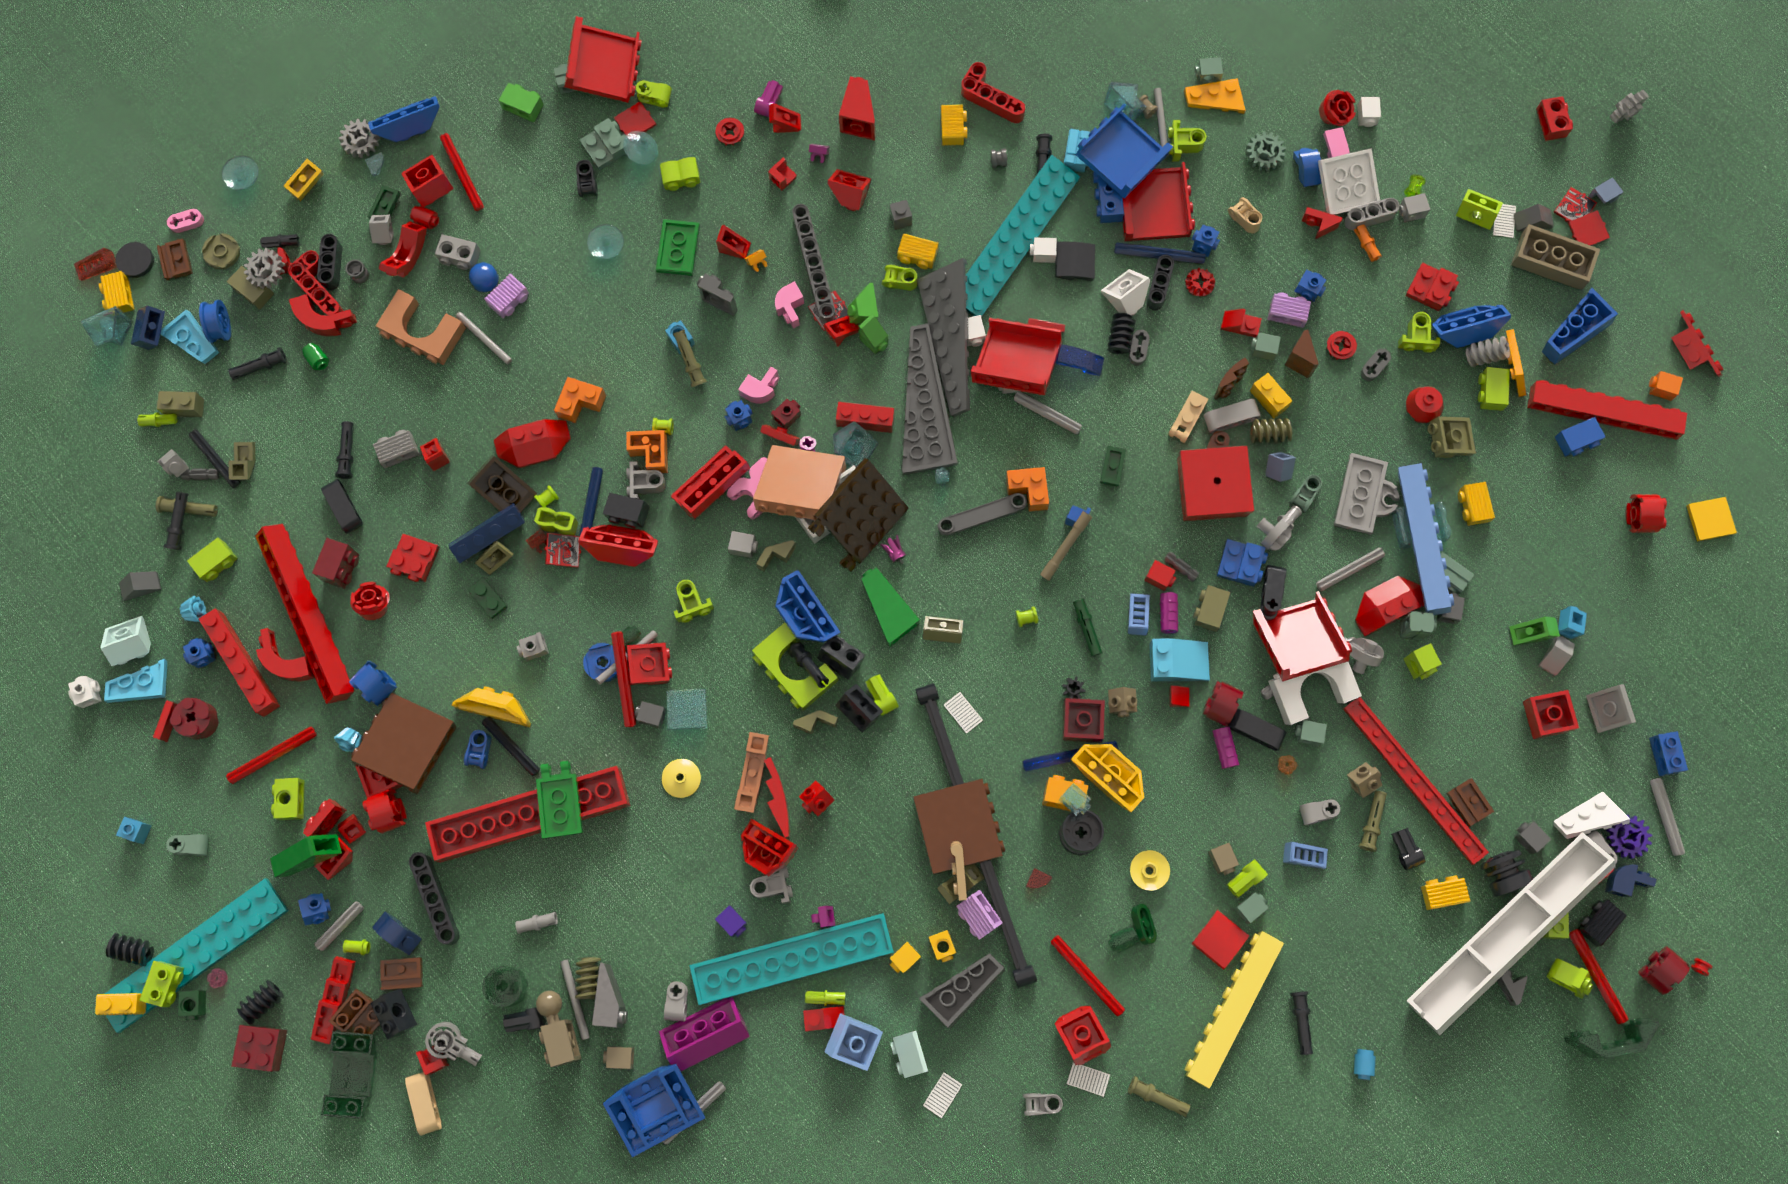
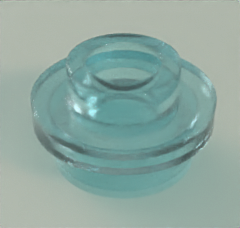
(942, 476)

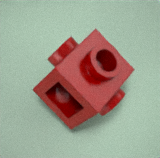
(816, 798)

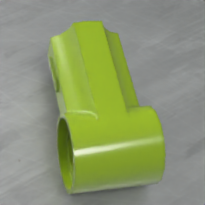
(881, 694)
(1250, 876)

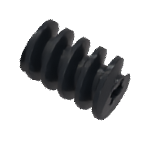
(1120, 333)
(129, 951)
(260, 1002)

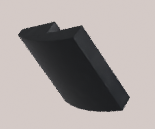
(1075, 261)

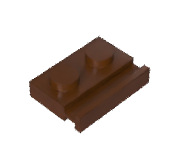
(174, 259)
(1470, 802)
(401, 973)

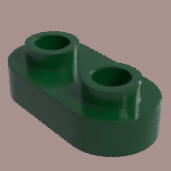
(1143, 924)

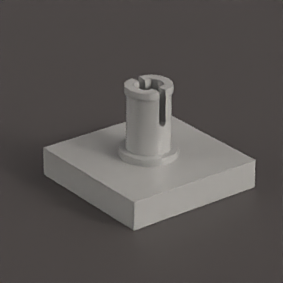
(1611, 708)

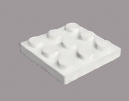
(1348, 181)

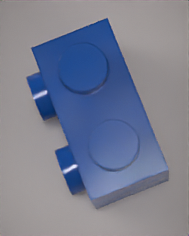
(1579, 437)

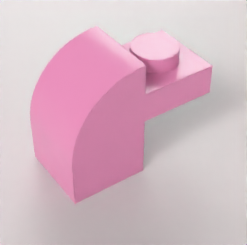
(786, 301)
(759, 391)

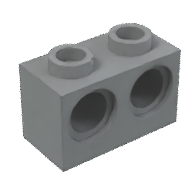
(459, 249)

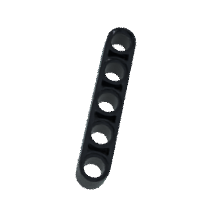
(427, 891)

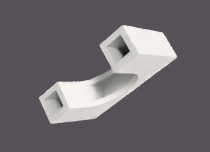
(1289, 697)

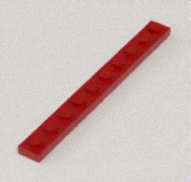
(1416, 781)

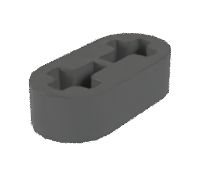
(1143, 347)
(1378, 366)

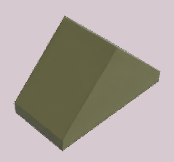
(493, 557)

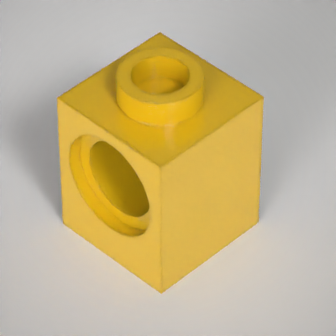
(942, 937)
(904, 958)

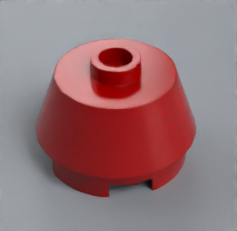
(1337, 108)
(1424, 404)
(370, 601)

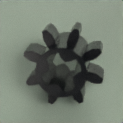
(1068, 688)

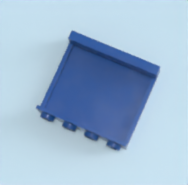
(1121, 152)

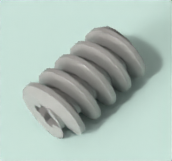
(1488, 352)

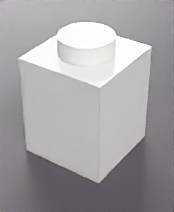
(1369, 111)
(1044, 250)
(975, 331)

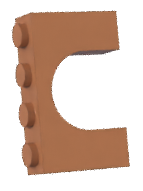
(435, 346)

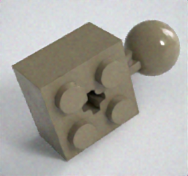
(557, 1035)

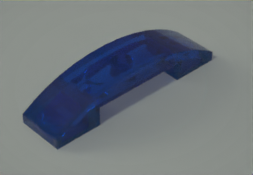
(1081, 359)

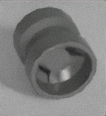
(357, 271)

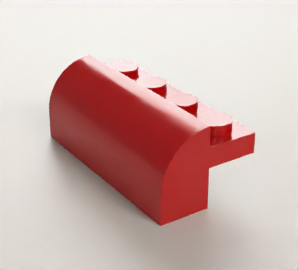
(710, 482)

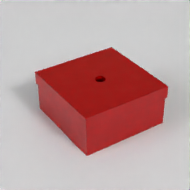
(1215, 483)

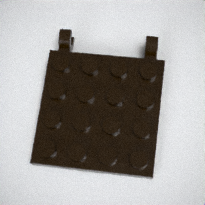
(860, 513)

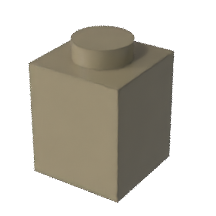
(1223, 859)
(619, 1057)

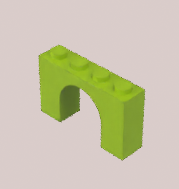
(769, 654)

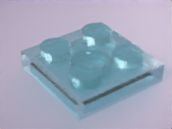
(686, 709)

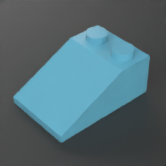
(1179, 660)

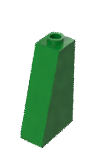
(890, 609)
(305, 854)

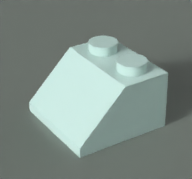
(126, 641)
(909, 1054)

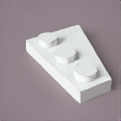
(1591, 815)

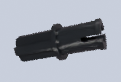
(280, 241)

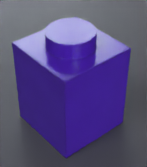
(731, 922)

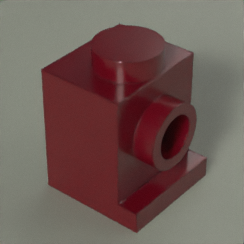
(786, 419)

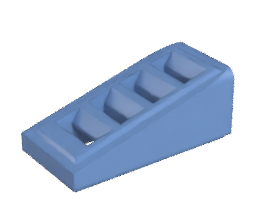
(1138, 626)
(1292, 855)

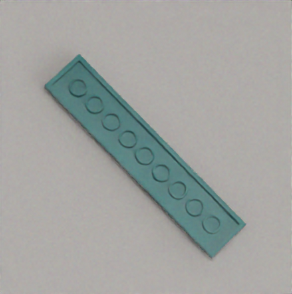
(1017, 233)
(208, 943)
(791, 959)

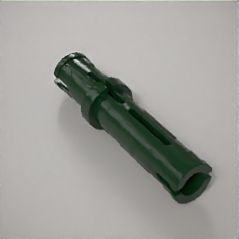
(1084, 619)

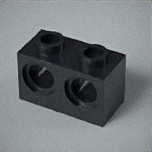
(841, 656)
(859, 708)

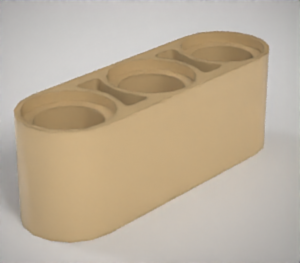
(423, 1103)

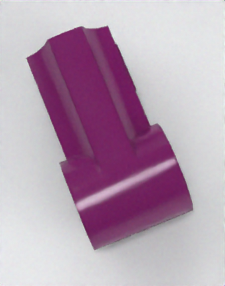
(770, 95)

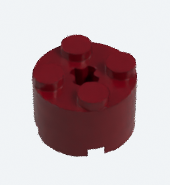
(1223, 703)
(187, 711)
(1664, 970)

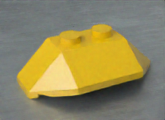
(492, 704)
(1111, 773)

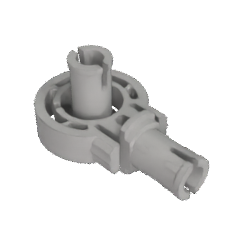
(1281, 533)
(1365, 652)
(450, 1044)

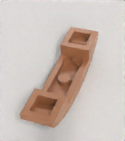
(752, 772)

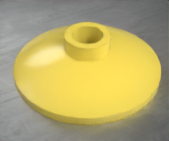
(688, 785)
(1157, 863)

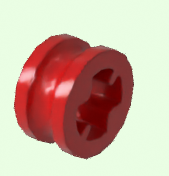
(1701, 967)

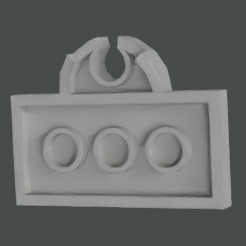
(1364, 494)

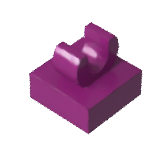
(820, 150)
(825, 916)

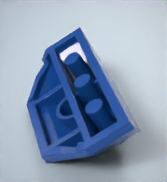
(406, 121)
(1471, 324)
(803, 610)

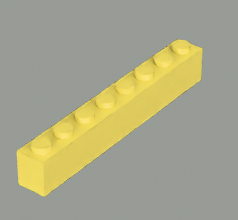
(1234, 1009)

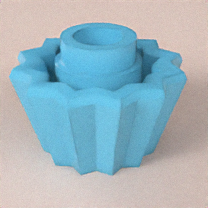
(193, 609)
(348, 739)

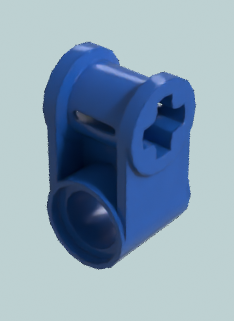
(478, 750)

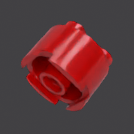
(1646, 513)
(385, 811)

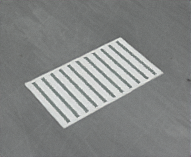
(1505, 221)
(963, 712)
(1088, 1079)
(942, 1095)

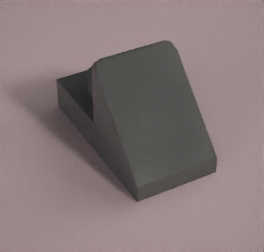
(1513, 989)

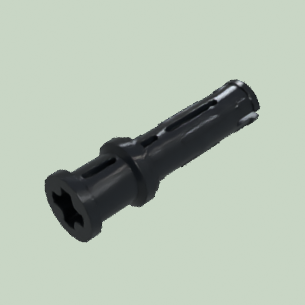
(1043, 151)
(265, 361)
(342, 458)
(175, 530)
(804, 660)
(1301, 1011)

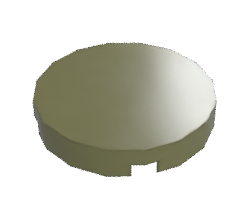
(221, 251)

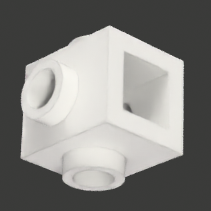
(84, 691)

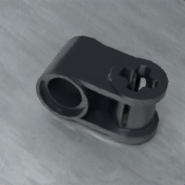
(586, 181)

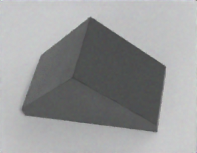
(1534, 215)
(139, 584)

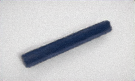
(591, 500)

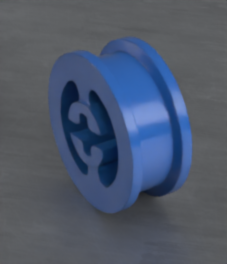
(215, 321)

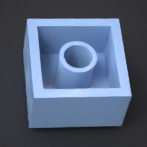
(853, 1042)

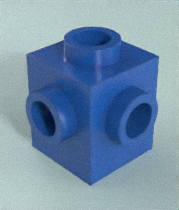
(1205, 240)
(1311, 285)
(738, 420)
(199, 653)
(314, 909)

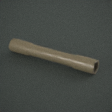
(1078, 527)

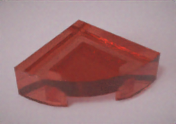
(1038, 879)

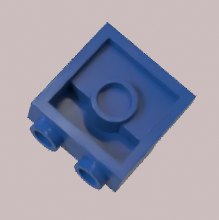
(1242, 562)

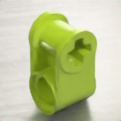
(654, 94)
(896, 276)

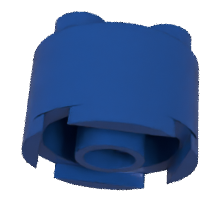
(373, 683)

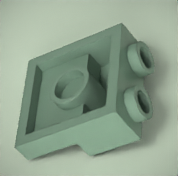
(604, 143)

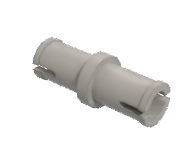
(536, 922)

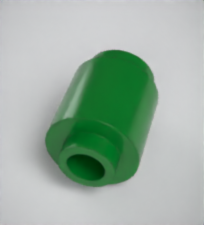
(315, 356)

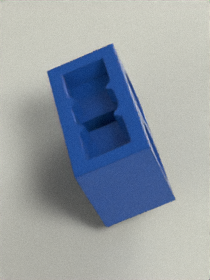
(1668, 753)

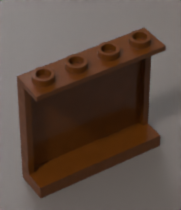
(403, 742)
(962, 816)

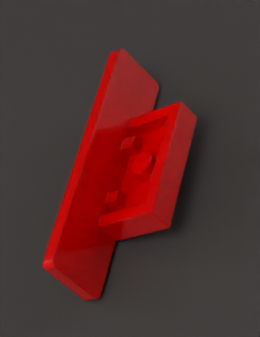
(1692, 347)

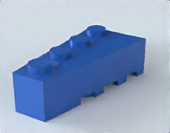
(1582, 324)

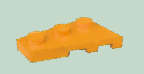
(1217, 95)
(1514, 359)

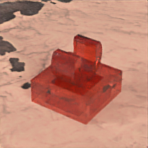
(536, 539)

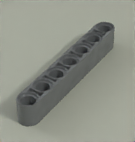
(811, 256)

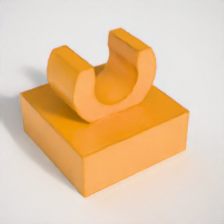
(755, 258)

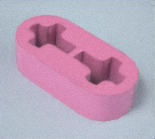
(185, 220)

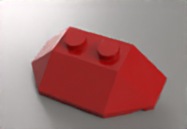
(532, 442)
(618, 544)
(1388, 604)
(765, 848)

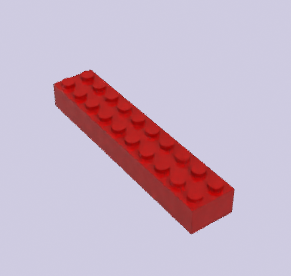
(519, 816)

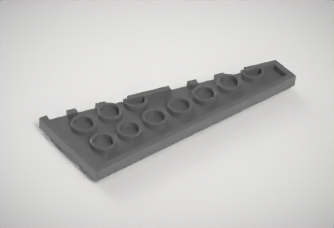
(927, 426)

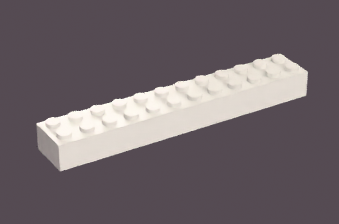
(1511, 933)

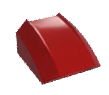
(1082, 1035)

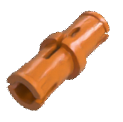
(1367, 243)

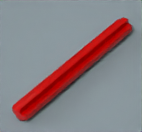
(461, 172)
(623, 679)
(271, 755)
(1087, 975)
(1598, 976)

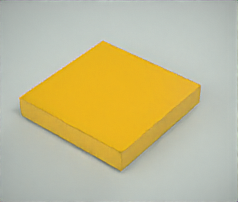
(1711, 519)

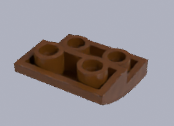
(1232, 377)
(356, 1015)

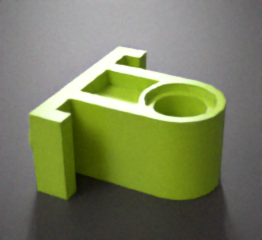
(1183, 140)
(1419, 336)
(691, 603)
(1571, 978)

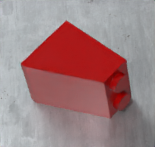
(856, 111)

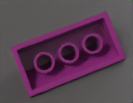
(704, 1034)

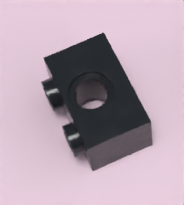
(393, 1014)

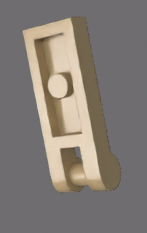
(1188, 416)
(958, 870)

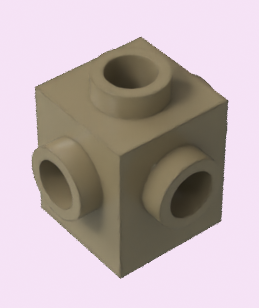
(1122, 701)
(1365, 779)

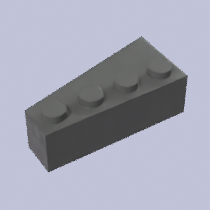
(960, 993)

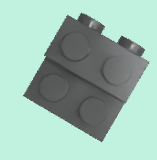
(713, 293)

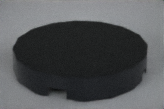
(134, 259)

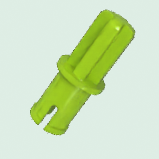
(156, 419)
(825, 998)

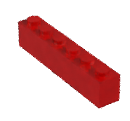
(239, 662)

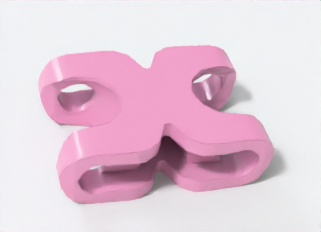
(748, 487)

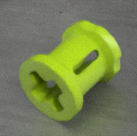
(666, 425)
(546, 497)
(1026, 616)

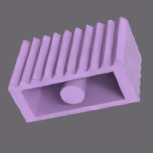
(507, 296)
(1289, 310)
(978, 915)

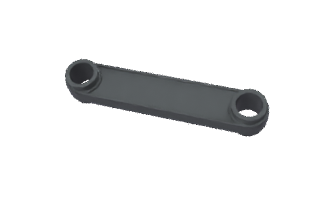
(982, 514)

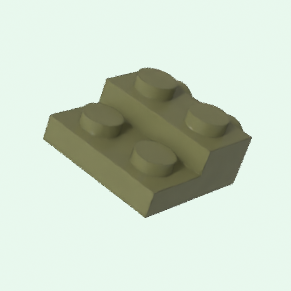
(1451, 437)

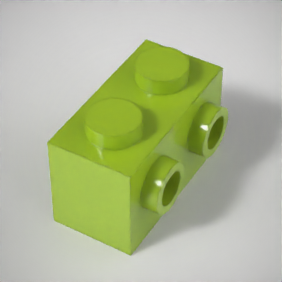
(162, 984)

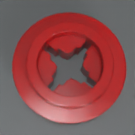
(729, 124)
(1194, 287)
(1349, 342)

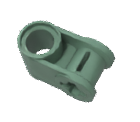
(1305, 495)
(190, 844)

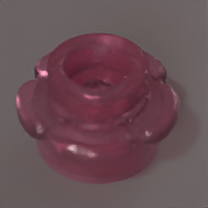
(221, 975)

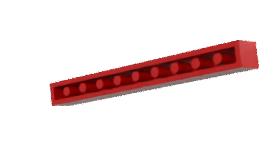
(304, 613)

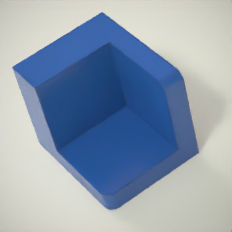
(1074, 514)

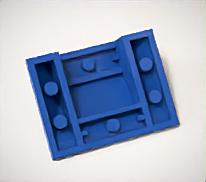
(653, 1108)

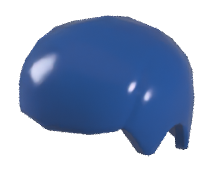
(483, 277)

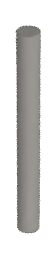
(1160, 116)
(484, 338)
(612, 669)
(575, 1002)

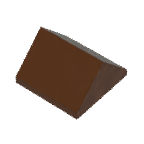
(1303, 356)

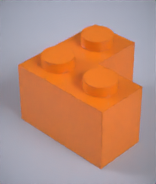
(578, 395)
(649, 444)
(1032, 483)

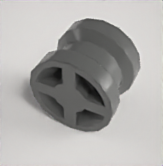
(999, 158)

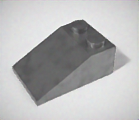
(609, 1005)

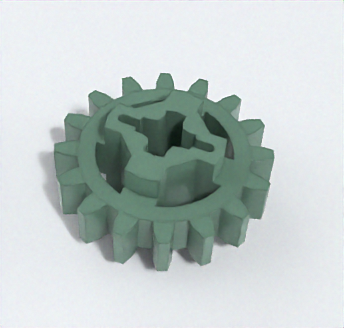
(1265, 152)

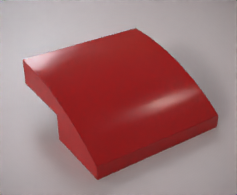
(1220, 939)

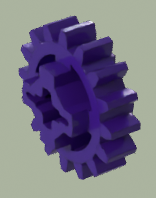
(1634, 844)

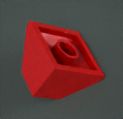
(849, 188)

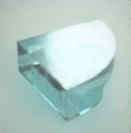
(375, 163)

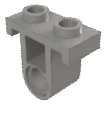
(641, 481)
(775, 885)

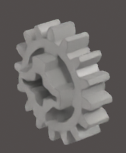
(1629, 106)
(359, 138)
(262, 267)

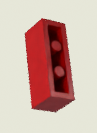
(867, 416)

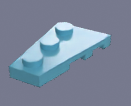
(189, 336)
(143, 684)

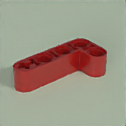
(1012, 110)
(307, 278)

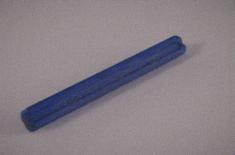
(1053, 759)

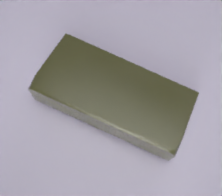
(942, 629)

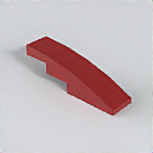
(778, 804)
(333, 997)

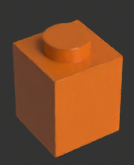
(1665, 385)

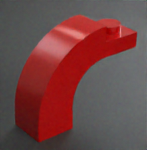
(407, 251)
(319, 324)
(290, 670)

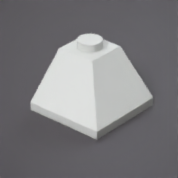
(1127, 292)

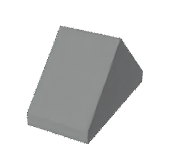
(1557, 655)

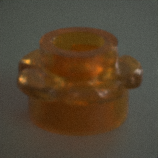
(1282, 764)

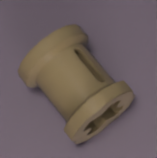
(1150, 110)

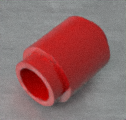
(424, 217)

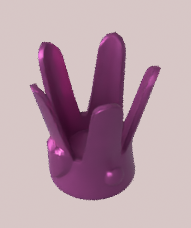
(895, 552)

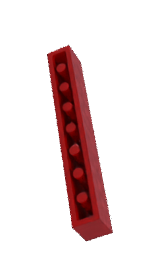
(1607, 410)

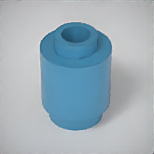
(1364, 1064)

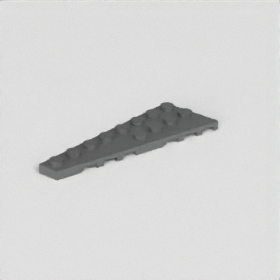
(945, 309)

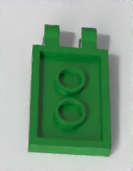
(559, 802)

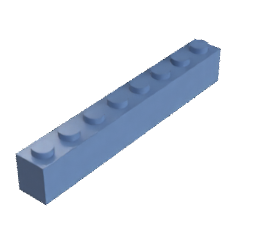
(1424, 539)

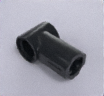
(1410, 854)
(528, 1019)

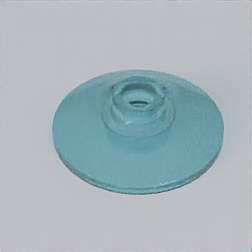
(636, 151)
(235, 168)
(602, 235)

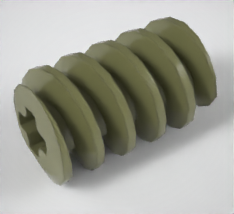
(1271, 429)
(587, 977)

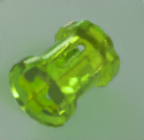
(1415, 185)

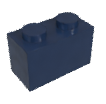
(147, 327)

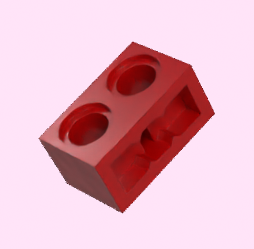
(1550, 118)

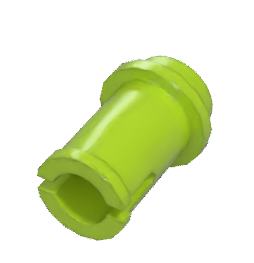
(362, 947)

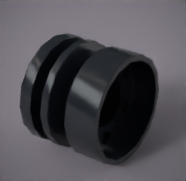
(1088, 824)
(1506, 873)

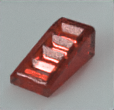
(106, 259)

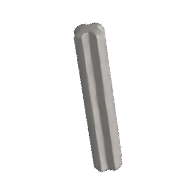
(341, 923)

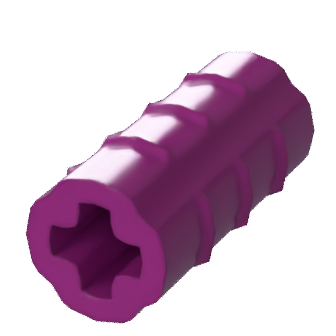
(1169, 612)
(1225, 747)

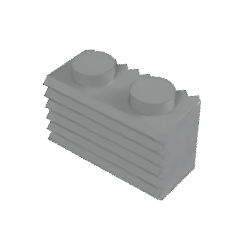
(396, 448)

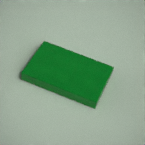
(677, 247)

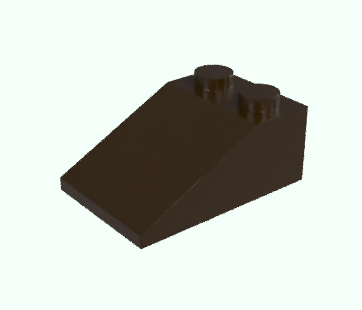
(501, 486)

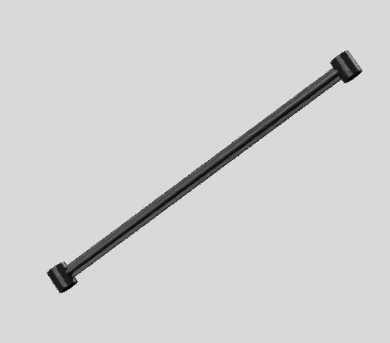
(1024, 973)

